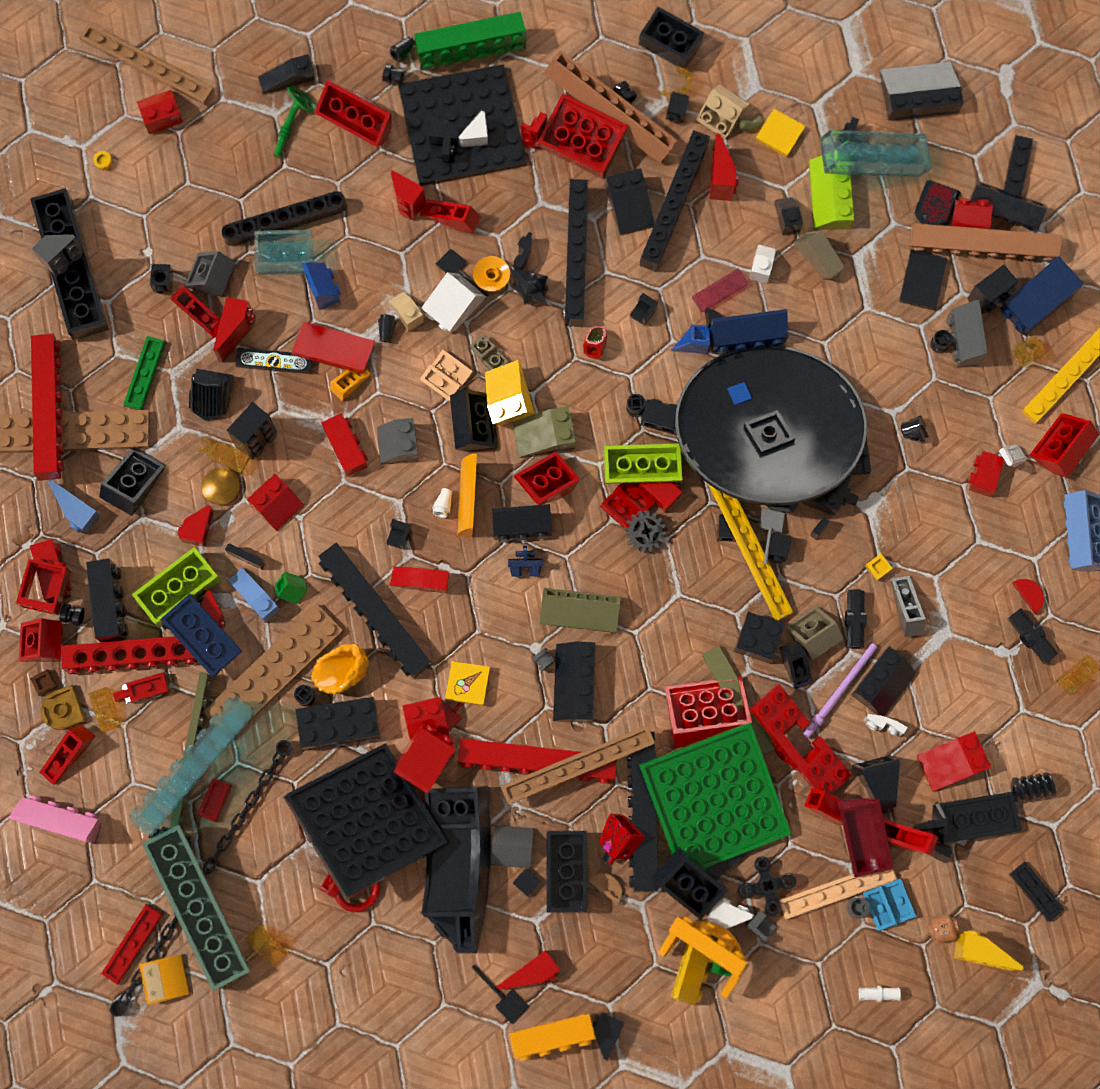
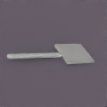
(771, 521)

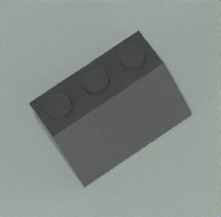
(967, 334)

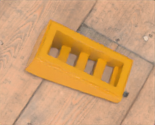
(341, 390)

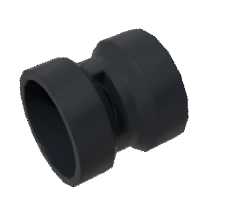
(393, 74)
(624, 91)
(941, 337)
(634, 409)
(72, 614)
(308, 695)

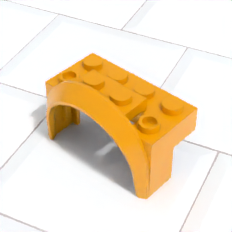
(698, 936)

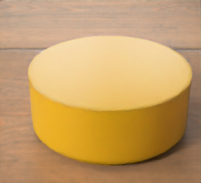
(103, 160)

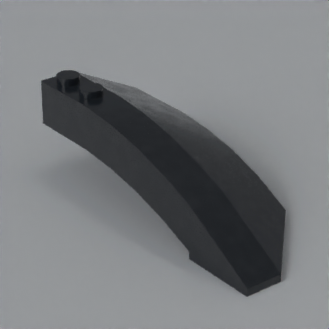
(460, 869)

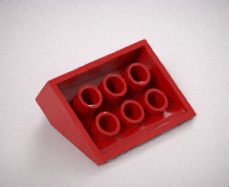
(582, 136)
(703, 710)

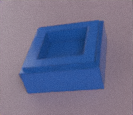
(739, 393)

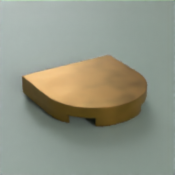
(62, 709)

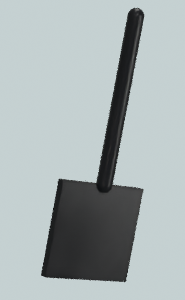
(453, 263)
(511, 1005)

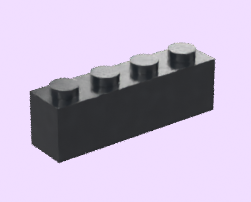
(1010, 205)

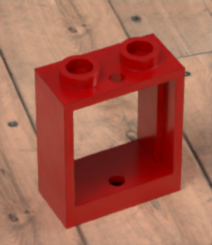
(40, 563)

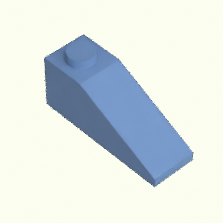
(76, 512)
(254, 595)

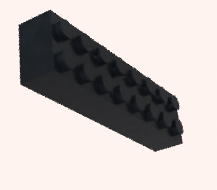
(77, 285)

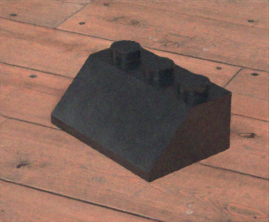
(472, 421)
(522, 522)
(884, 682)

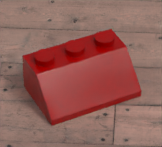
(1065, 444)

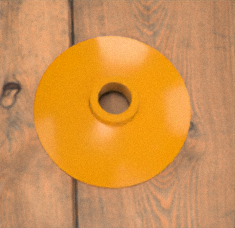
(491, 265)

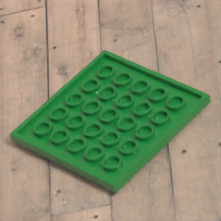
(716, 797)

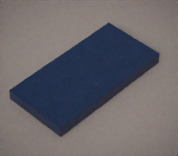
(201, 635)

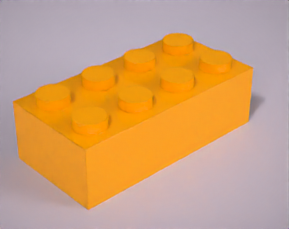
(552, 1035)

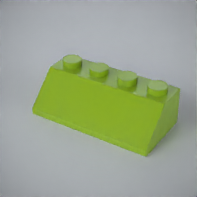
(830, 197)
(642, 463)

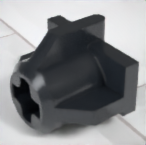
(914, 429)

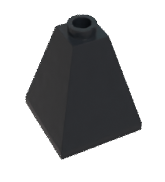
(880, 780)

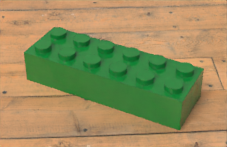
(470, 41)

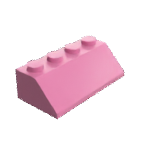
(57, 820)

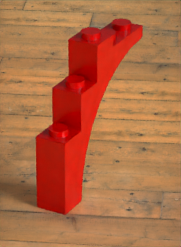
(897, 834)

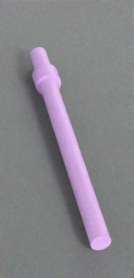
(818, 720)

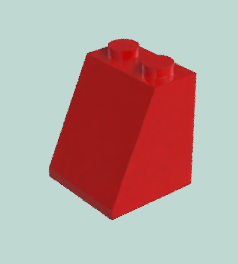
(425, 757)

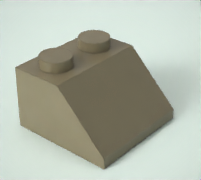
(815, 632)

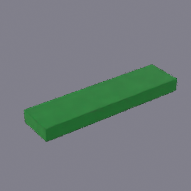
(144, 373)

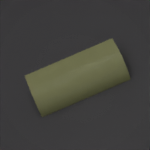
(580, 610)

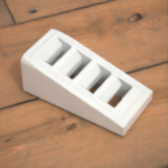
(1013, 455)

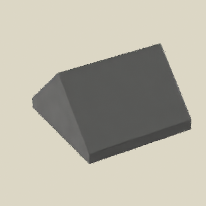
(512, 846)

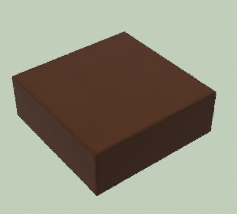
(43, 682)

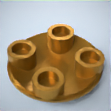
(220, 486)

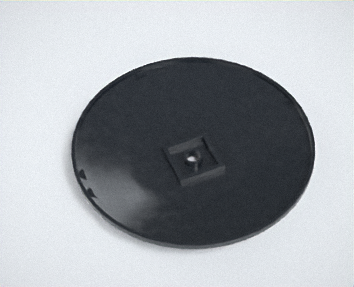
(794, 394)

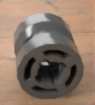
(861, 907)

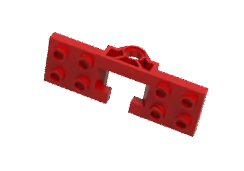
(820, 765)

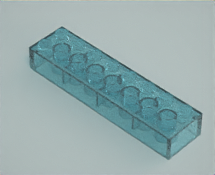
(192, 767)

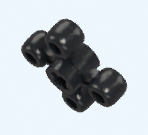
(769, 895)

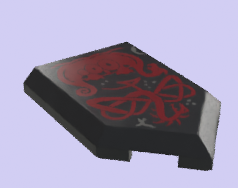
(936, 204)

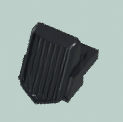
(210, 393)

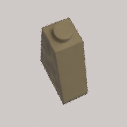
(820, 254)

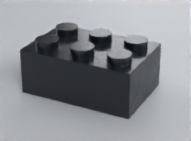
(671, 38)
(252, 431)
(690, 883)

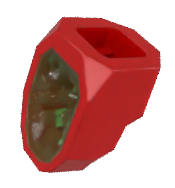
(595, 342)

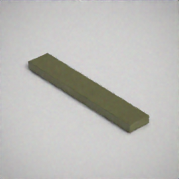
(723, 671)

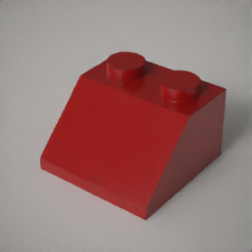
(159, 112)
(408, 195)
(275, 502)
(40, 640)

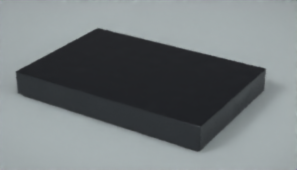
(922, 279)

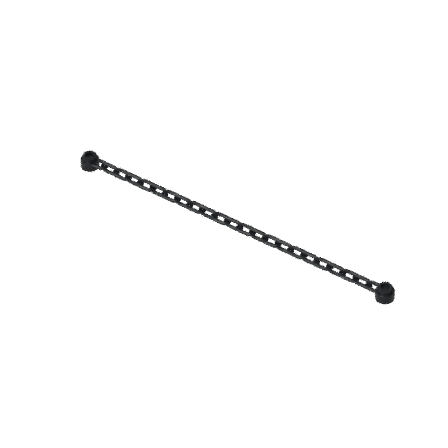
(113, 1011)

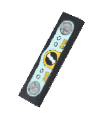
(272, 361)

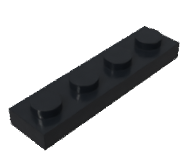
(1018, 164)

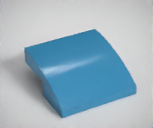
(889, 904)

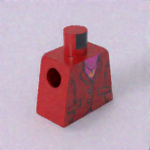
(619, 838)

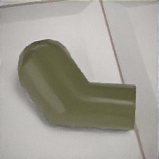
(749, 126)

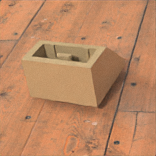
(722, 111)

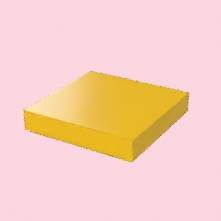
(780, 133)

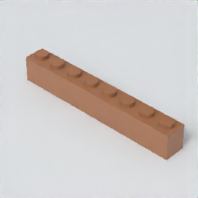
(596, 94)
(985, 240)

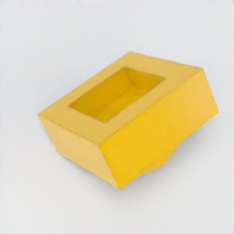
(878, 567)

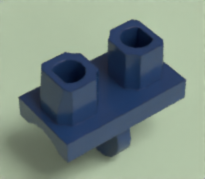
(533, 563)

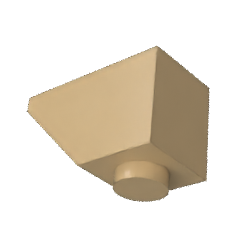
(406, 311)

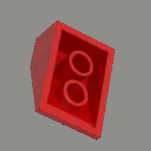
(723, 172)
(233, 326)
(548, 479)
(426, 712)
(953, 761)

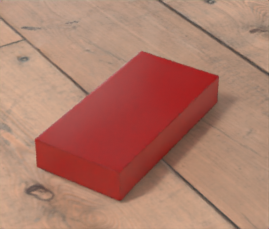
(214, 800)

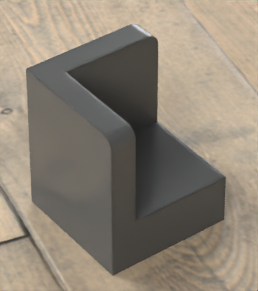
(761, 926)

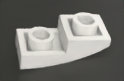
(877, 722)

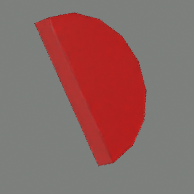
(1030, 593)

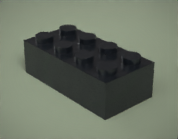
(106, 600)
(337, 723)
(566, 872)

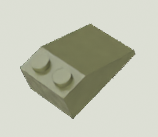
(545, 432)

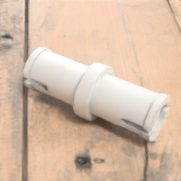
(879, 993)

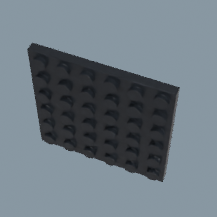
(459, 101)
(365, 821)

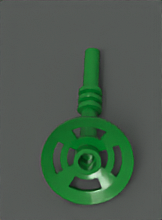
(300, 102)

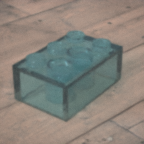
(282, 251)

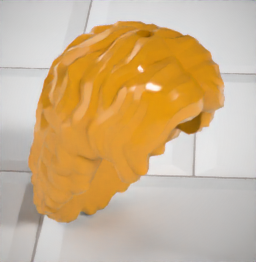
(340, 669)

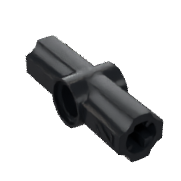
(855, 618)
(1032, 636)

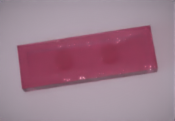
(720, 290)

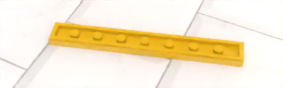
(753, 554)

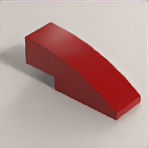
(420, 579)

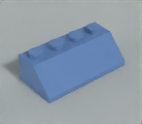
(1083, 530)

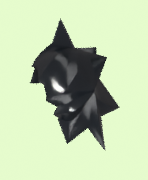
(530, 286)

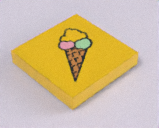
(467, 683)

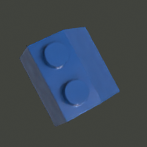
(321, 284)

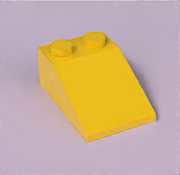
(507, 394)
(980, 950)

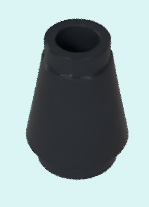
(401, 49)
(386, 327)

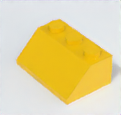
(690, 976)

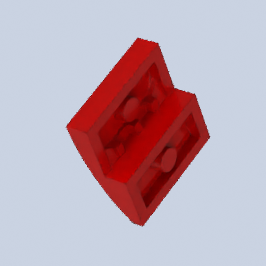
(625, 501)

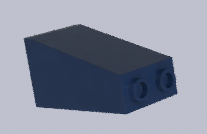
(1041, 296)

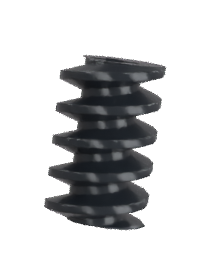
(1033, 785)

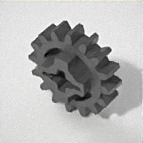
(646, 538)

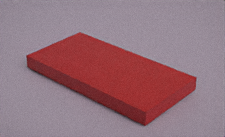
(333, 347)

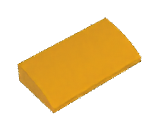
(466, 496)

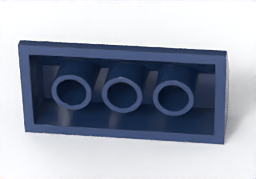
(749, 330)

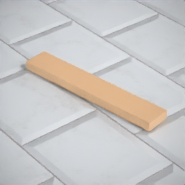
(833, 892)

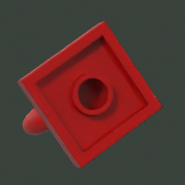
(331, 889)

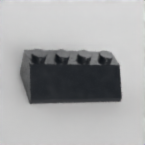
(574, 682)

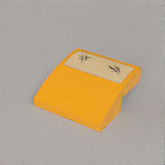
(164, 979)

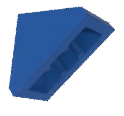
(694, 340)

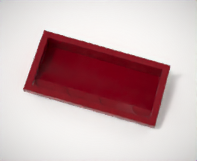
(865, 836)

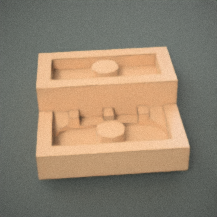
(446, 375)

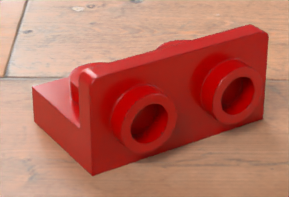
(531, 133)

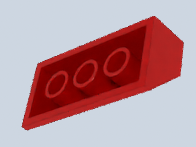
(354, 114)

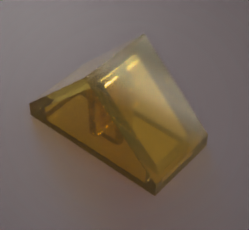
(266, 945)

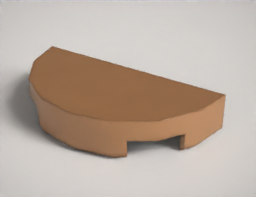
(607, 885)

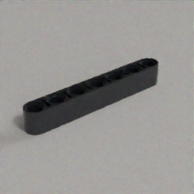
(290, 211)

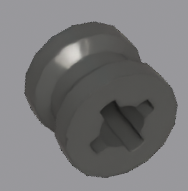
(543, 659)

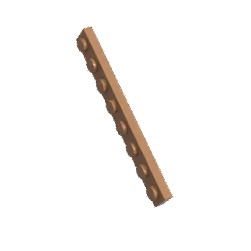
(146, 64)
(577, 765)

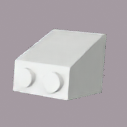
(452, 301)

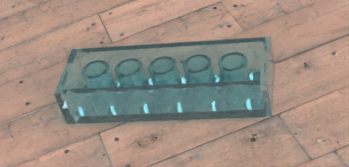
(875, 153)

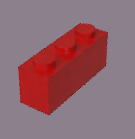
(345, 444)
(49, 580)

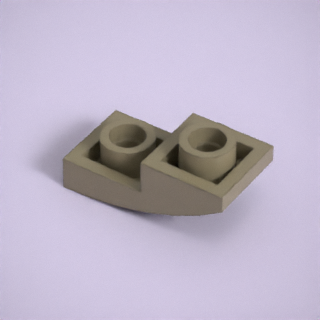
(487, 353)

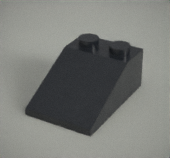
(629, 201)
(131, 481)

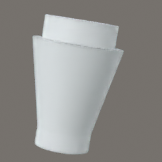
(443, 504)

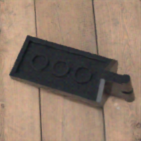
(973, 818)

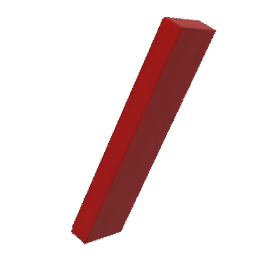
(132, 944)

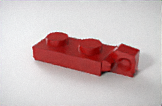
(143, 688)

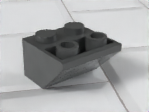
(58, 252)

